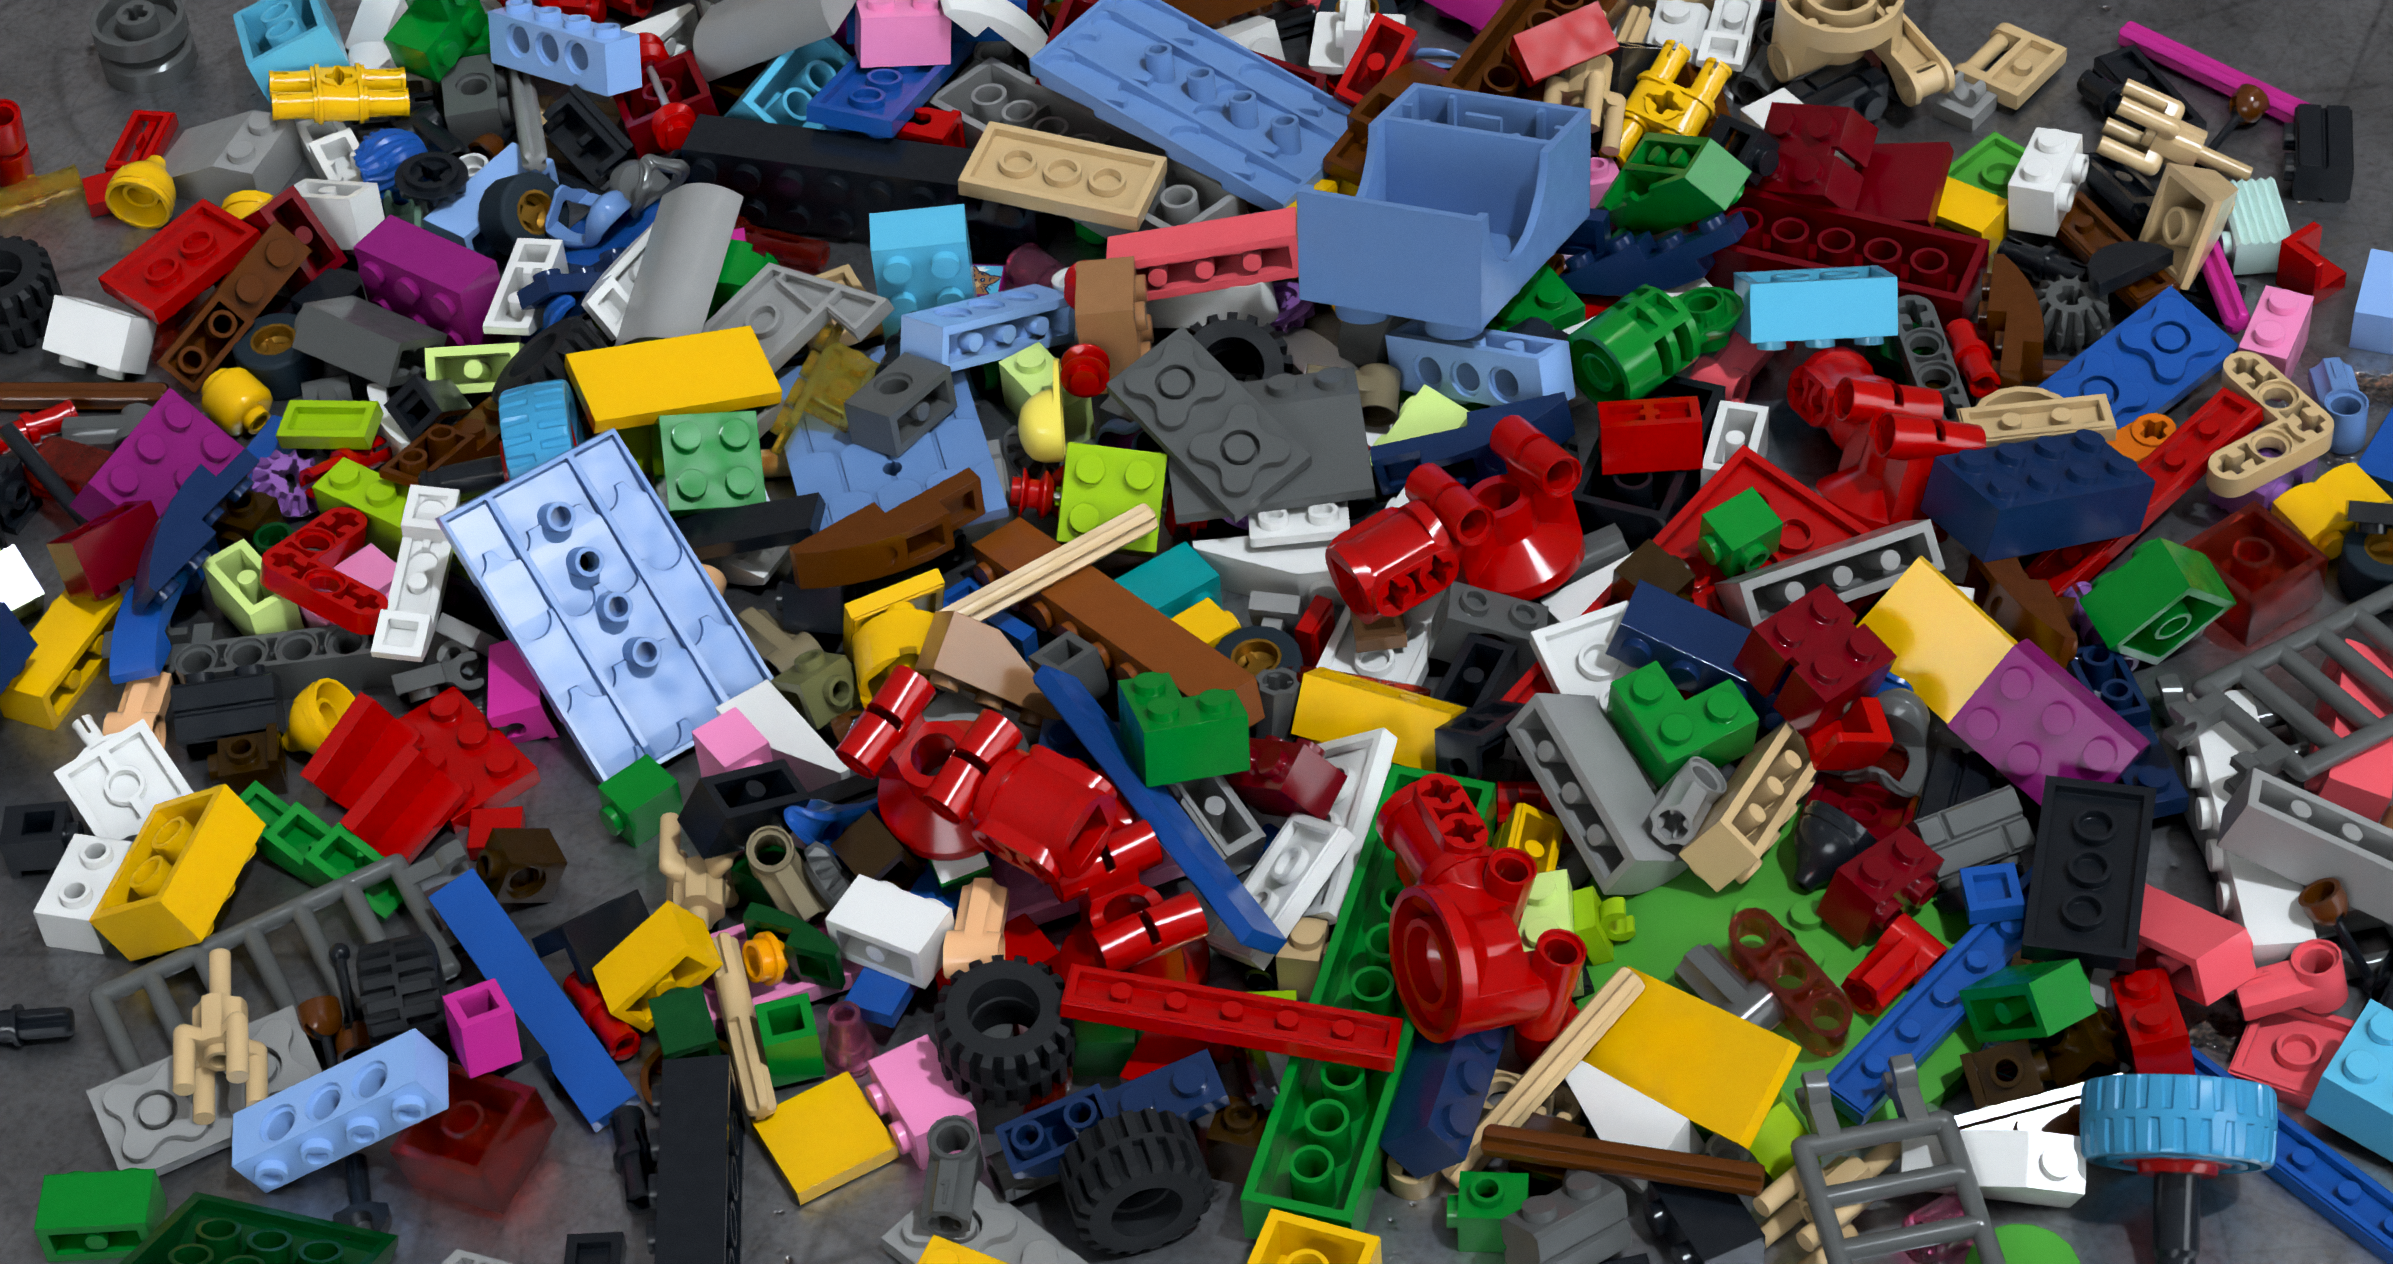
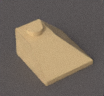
(2189, 217)

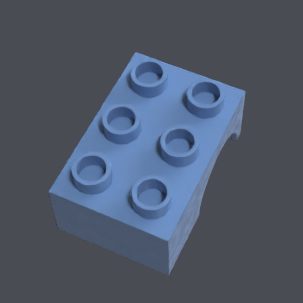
(1450, 210)

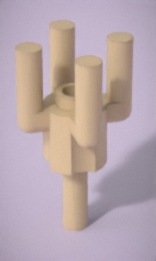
(1589, 88)
(2164, 138)
(695, 883)
(218, 1043)
(1787, 1209)

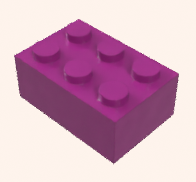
(429, 280)
(158, 458)
(2042, 722)

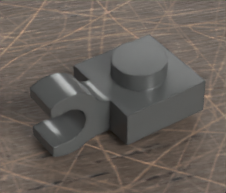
(424, 681)

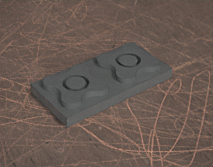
(1209, 424)

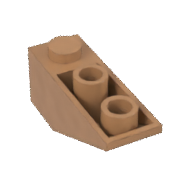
(982, 662)

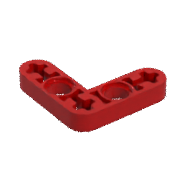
(299, 572)

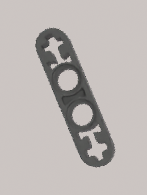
(1928, 367)

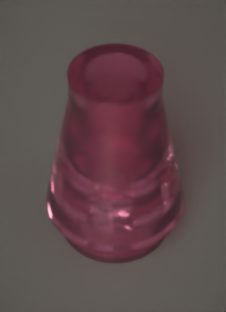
(849, 1040)

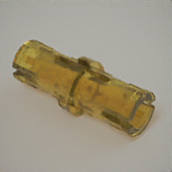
(40, 190)

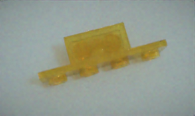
(830, 380)

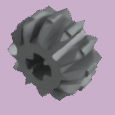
(2072, 313)

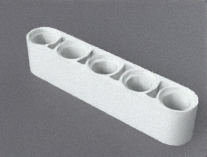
(1186, 310)

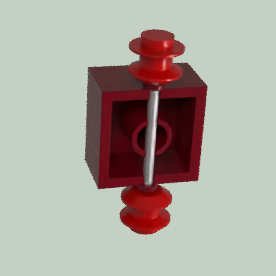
(668, 101)

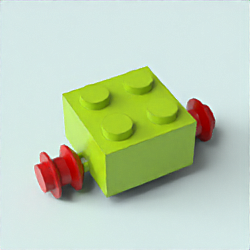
(1099, 487)

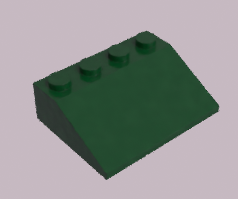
(237, 1232)

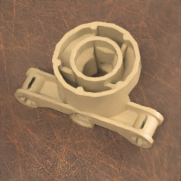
(1841, 31)

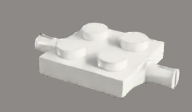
(119, 778)

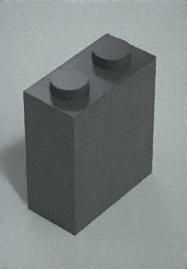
(365, 339)

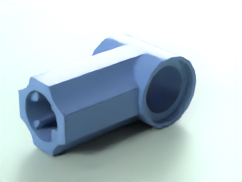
(2338, 393)

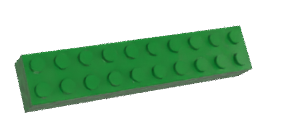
(1329, 1118)

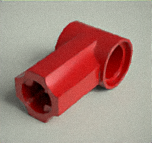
(1897, 961)

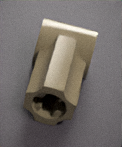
(1378, 392)
(773, 643)
(788, 880)

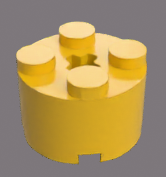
(886, 642)

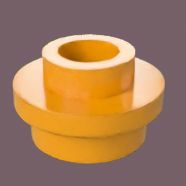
(765, 959)

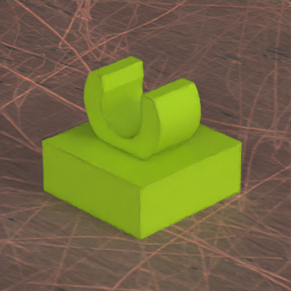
(1601, 923)

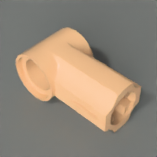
(143, 700)
(977, 926)

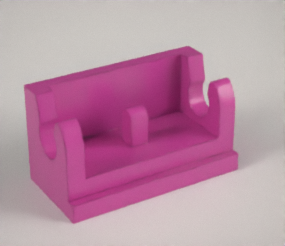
(517, 697)

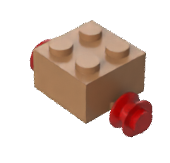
(1108, 320)

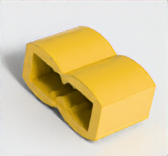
(2318, 507)

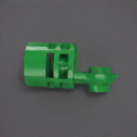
(1649, 340)

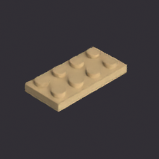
(1063, 176)

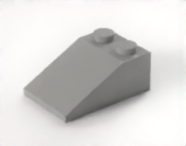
(234, 156)

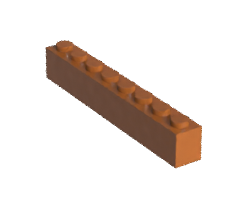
(1122, 626)

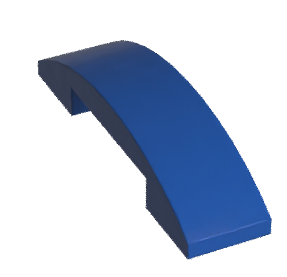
(140, 640)

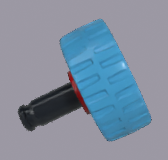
(534, 427)
(2178, 1134)

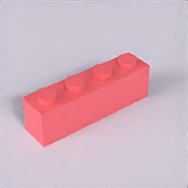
(1213, 253)
(2366, 779)

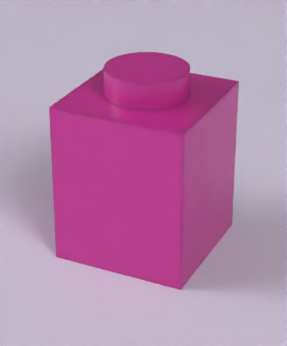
(482, 1028)

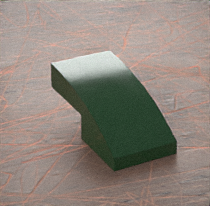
(809, 952)

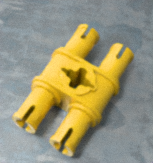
(338, 93)
(1665, 107)

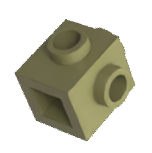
(819, 686)

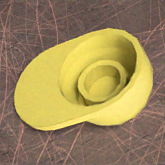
(1042, 422)

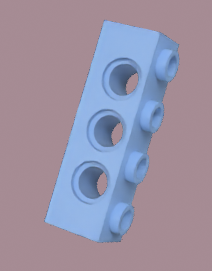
(565, 47)
(988, 326)
(1482, 369)
(340, 1111)

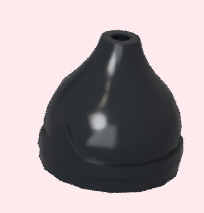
(1824, 842)

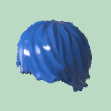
(382, 154)

